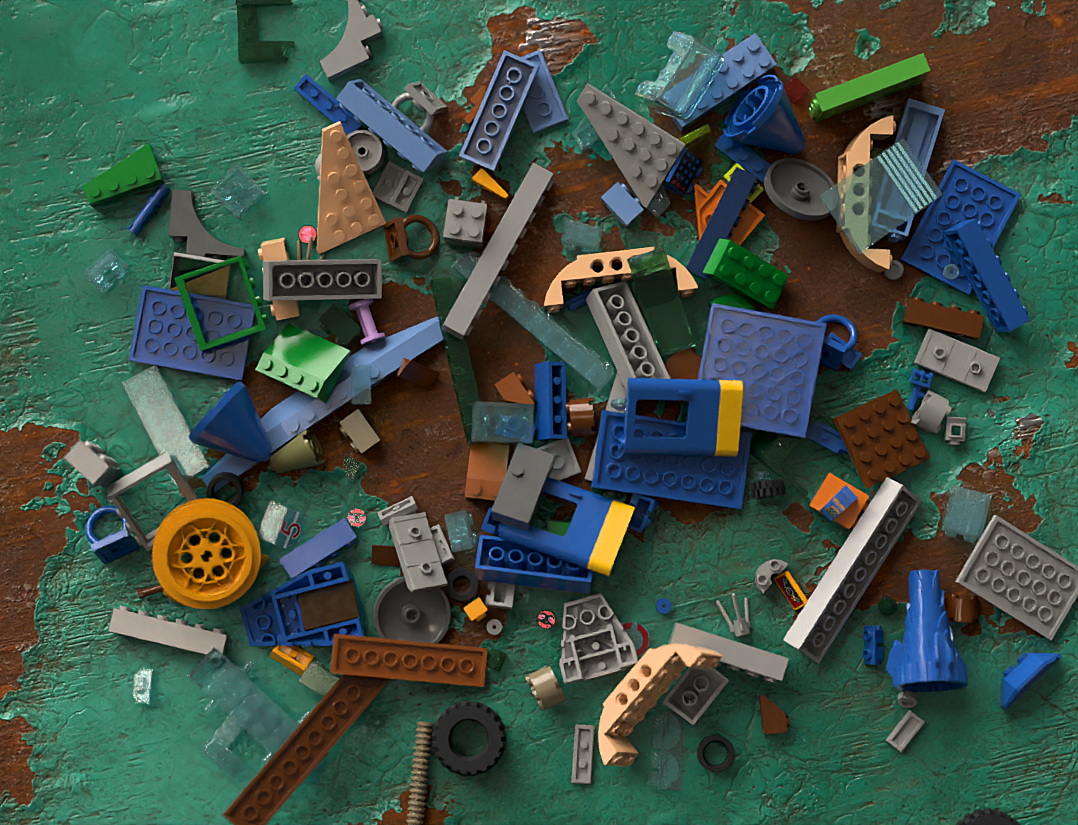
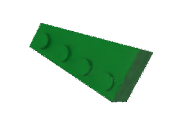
(127, 177)

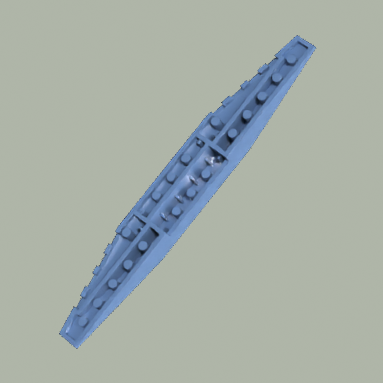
(303, 411)

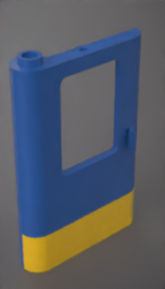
(711, 417)
(592, 534)

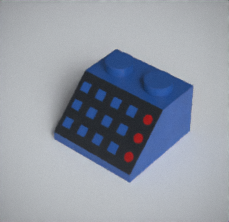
(683, 172)

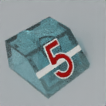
(281, 526)

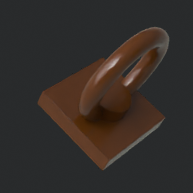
(398, 240)

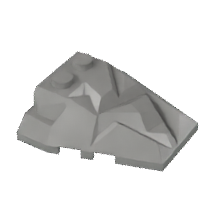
(593, 641)

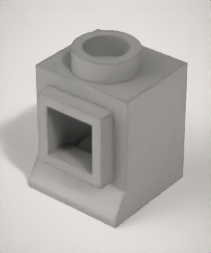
(954, 421)

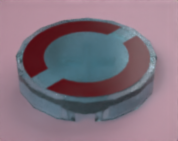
(639, 635)

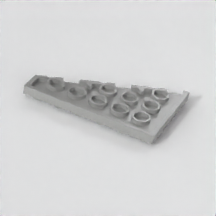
(636, 145)

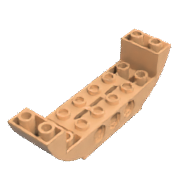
(853, 158)
(582, 272)
(640, 692)

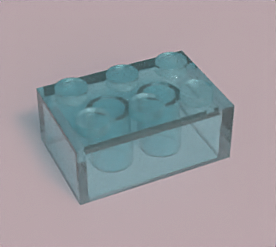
(502, 422)

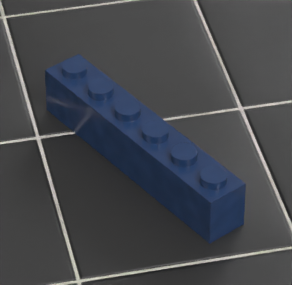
(722, 220)

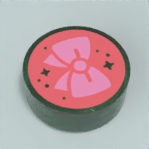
(306, 232)

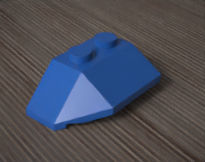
(1024, 675)

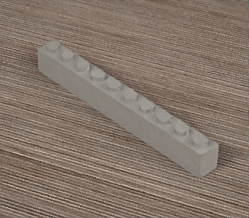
(497, 251)

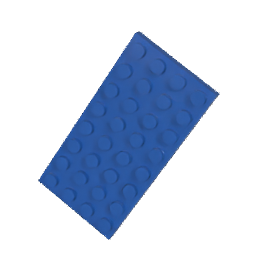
(677, 477)

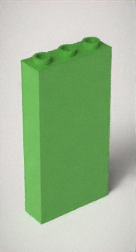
(869, 87)

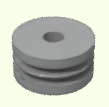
(490, 626)

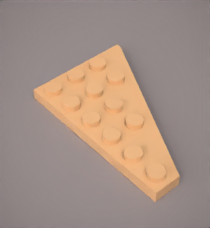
(345, 197)

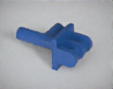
(917, 393)

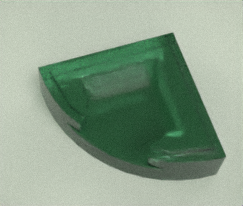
(351, 467)

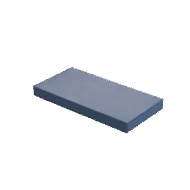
(543, 103)

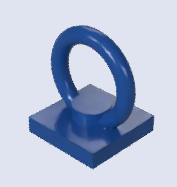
(833, 351)
(113, 545)

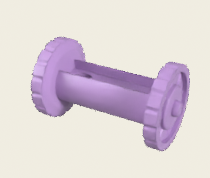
(366, 321)

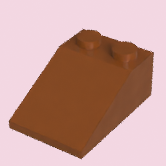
(486, 470)

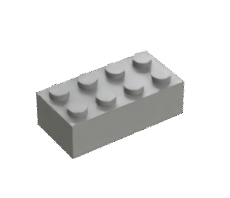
(92, 463)

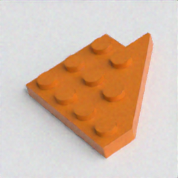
(707, 204)

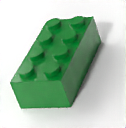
(745, 273)

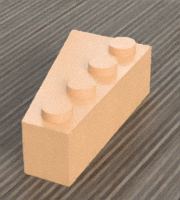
(276, 250)

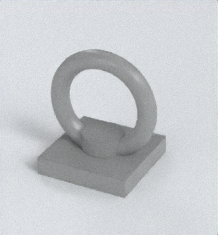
(424, 100)

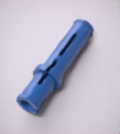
(154, 201)

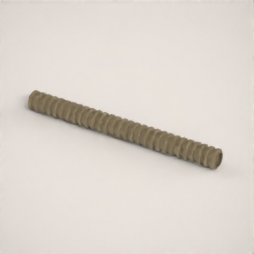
(419, 773)

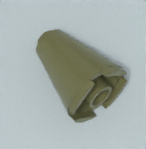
(298, 453)

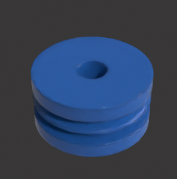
(660, 602)

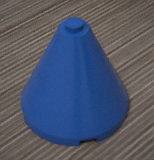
(765, 118)
(234, 427)

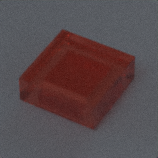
(795, 90)

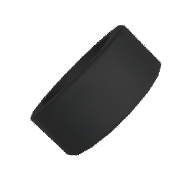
(228, 476)
(715, 768)

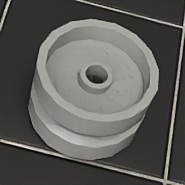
(374, 147)

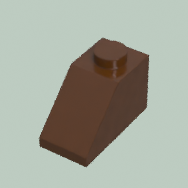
(772, 717)

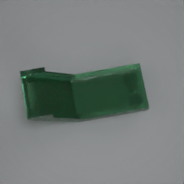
(661, 301)

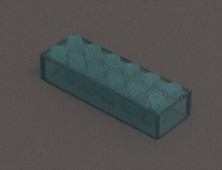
(165, 421)

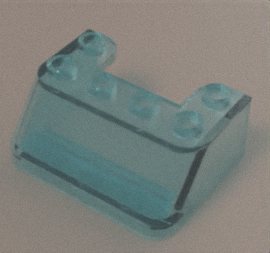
(683, 77)

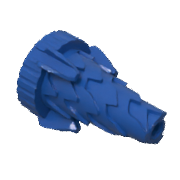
(928, 654)

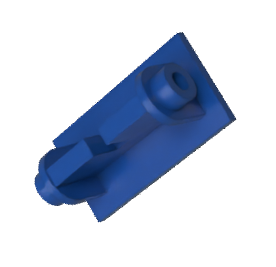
(872, 653)

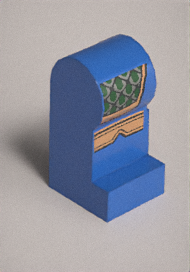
(839, 503)

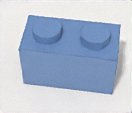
(622, 204)

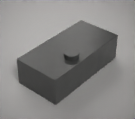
(523, 487)

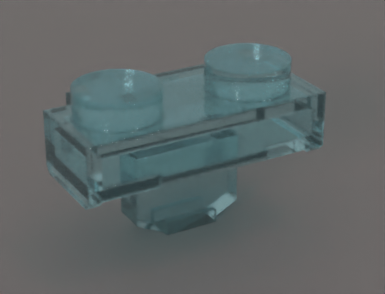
(142, 685)

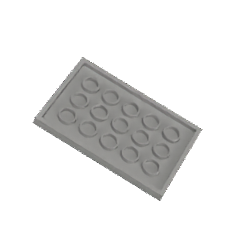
(1021, 577)

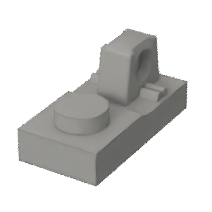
(401, 508)

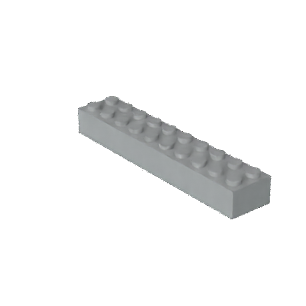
(852, 570)

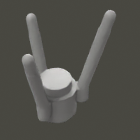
(741, 625)

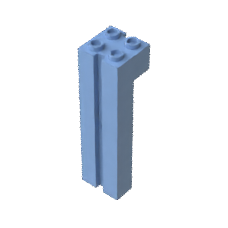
(919, 129)

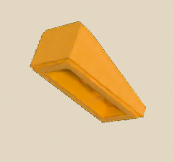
(486, 182)

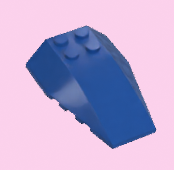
(277, 615)

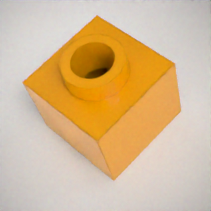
(476, 610)

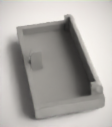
(956, 360)
(417, 552)

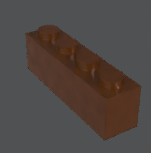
(943, 319)

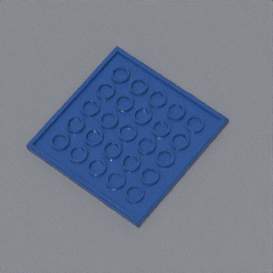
(772, 358)

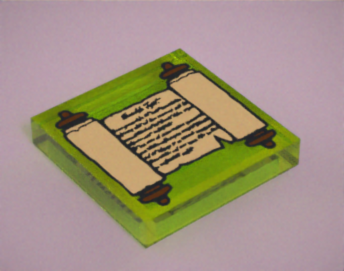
(696, 136)

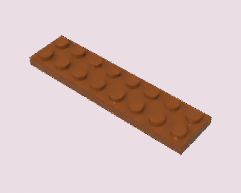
(408, 660)

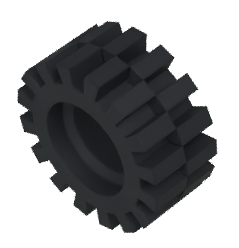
(767, 488)

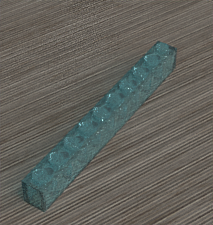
(543, 327)

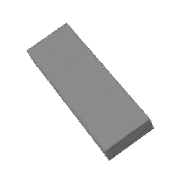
(582, 754)

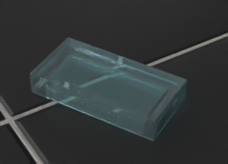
(361, 384)

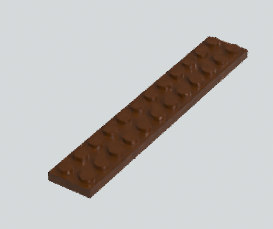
(303, 749)

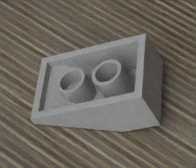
(694, 692)

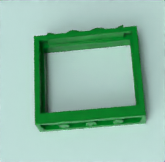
(193, 317)

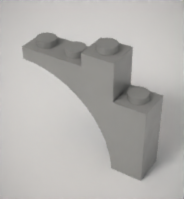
(350, 51)

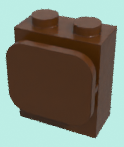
(684, 365)

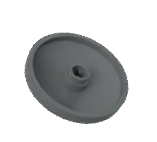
(796, 188)
(411, 615)

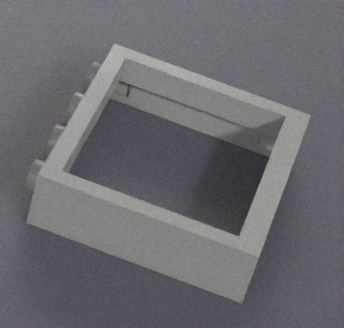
(137, 476)

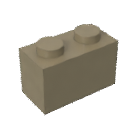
(359, 431)

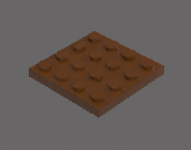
(881, 438)

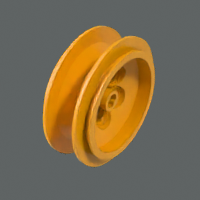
(202, 518)

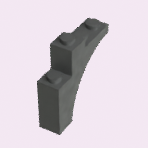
(186, 225)

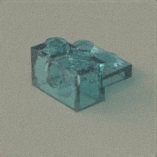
(96, 271)

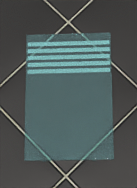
(880, 195)

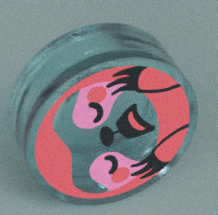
(357, 517)

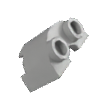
(931, 412)
(765, 570)
(501, 595)

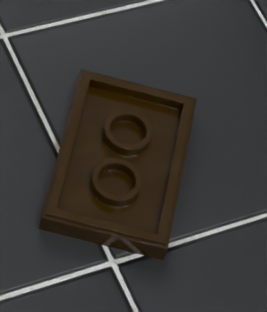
(329, 605)

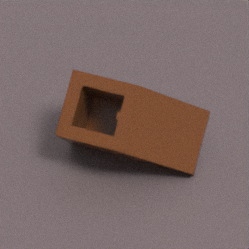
(512, 390)

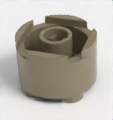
(545, 688)

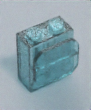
(965, 513)

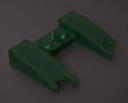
(249, 48)

